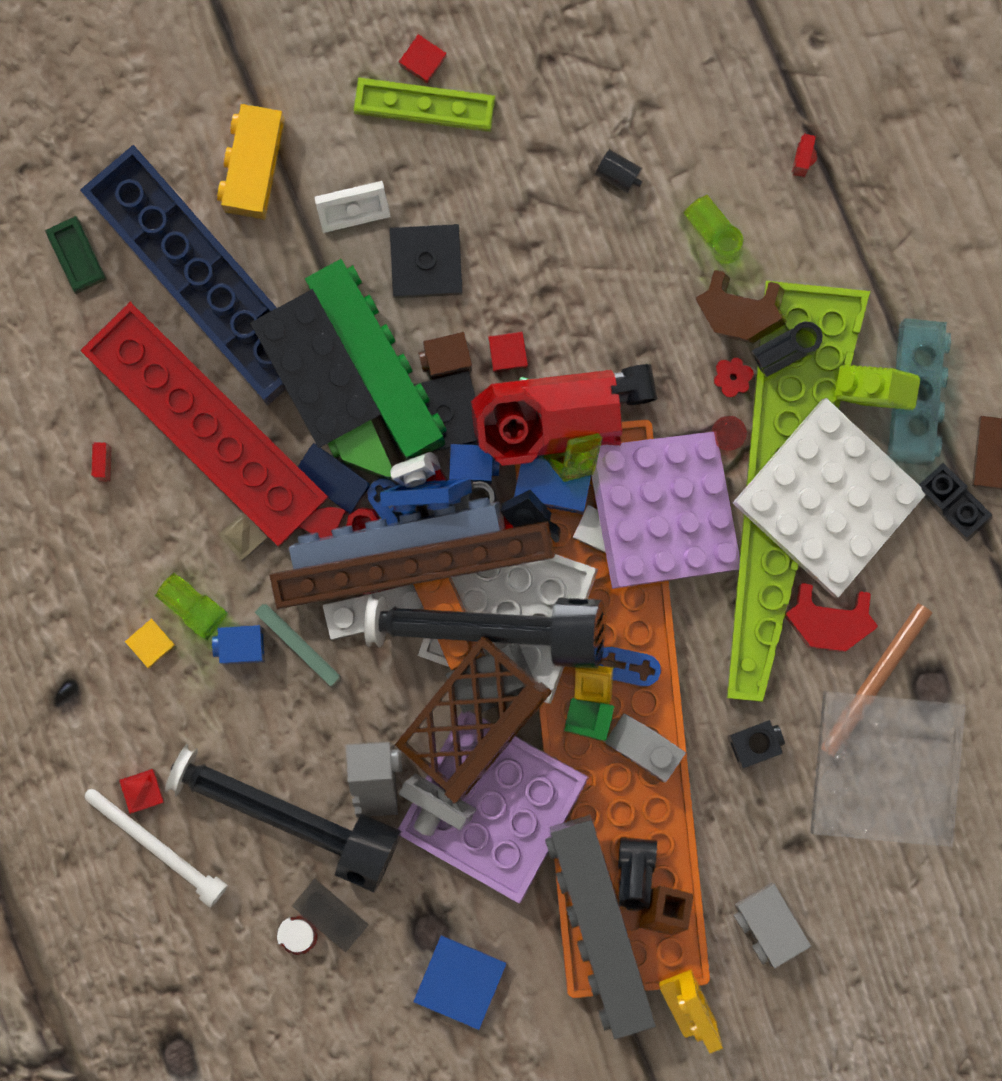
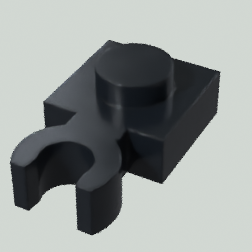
(528, 510)

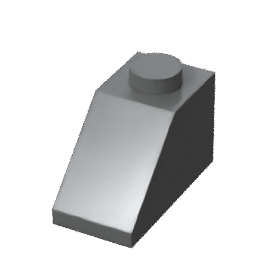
(645, 747)

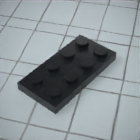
(315, 368)

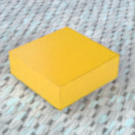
(150, 643)
(594, 684)

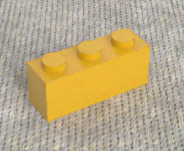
(251, 161)

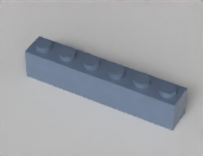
(409, 532)

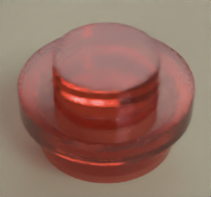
(729, 433)

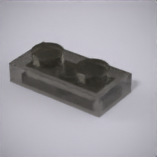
(330, 915)

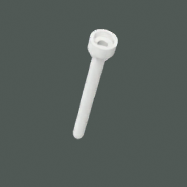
(208, 888)

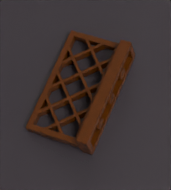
(497, 738)

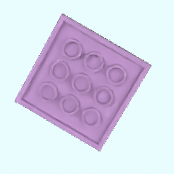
(664, 510)
(514, 807)

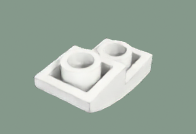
(415, 470)

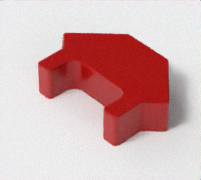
(830, 627)

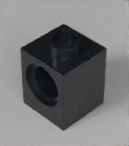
(740, 744)

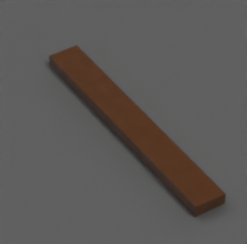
(412, 565)

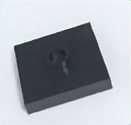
(426, 261)
(452, 401)

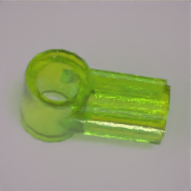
(713, 227)
(198, 611)

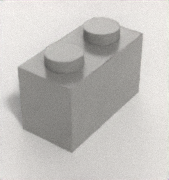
(771, 925)

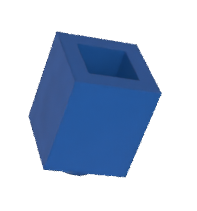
(472, 463)
(239, 645)

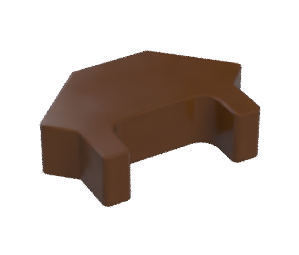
(740, 316)

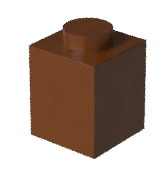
(445, 356)
(668, 911)

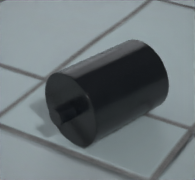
(619, 171)

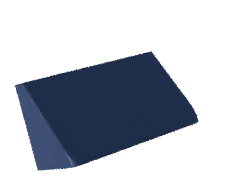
(334, 478)

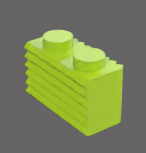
(877, 387)

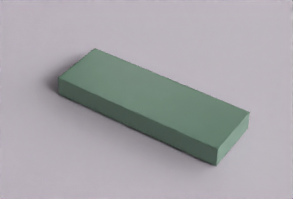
(298, 645)

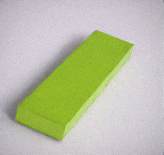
(424, 104)

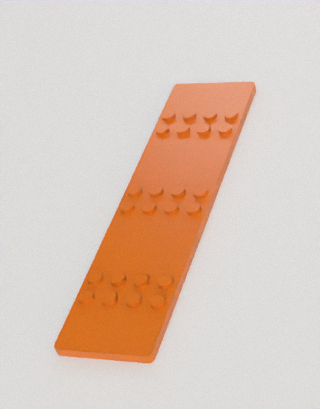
(619, 792)

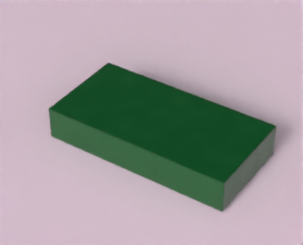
(75, 254)

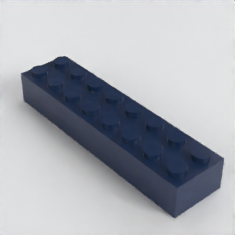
(187, 263)

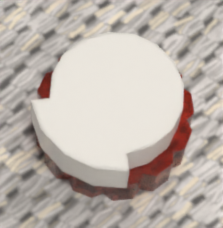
(297, 935)

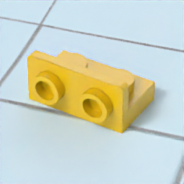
(691, 1009)

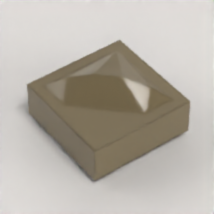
(243, 536)

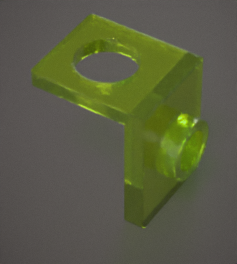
(579, 458)

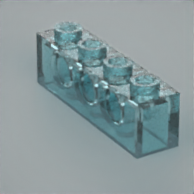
(932, 338)

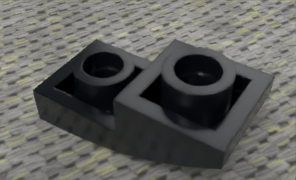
(954, 502)

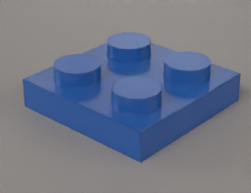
(434, 493)

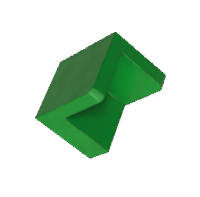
(589, 719)

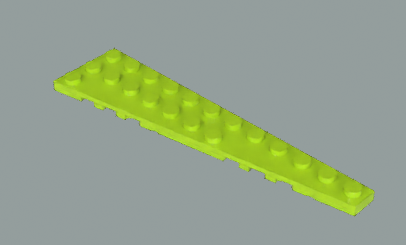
(778, 410)

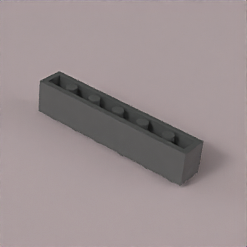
(601, 926)

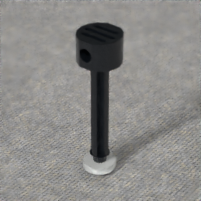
(572, 632)
(363, 850)

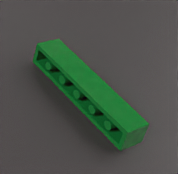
(378, 365)

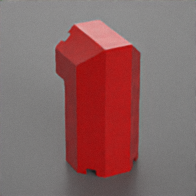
(542, 414)

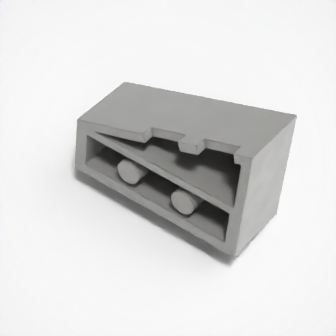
(373, 777)

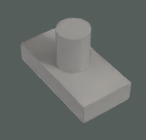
(434, 806)

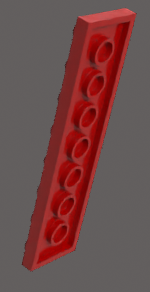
(204, 424)

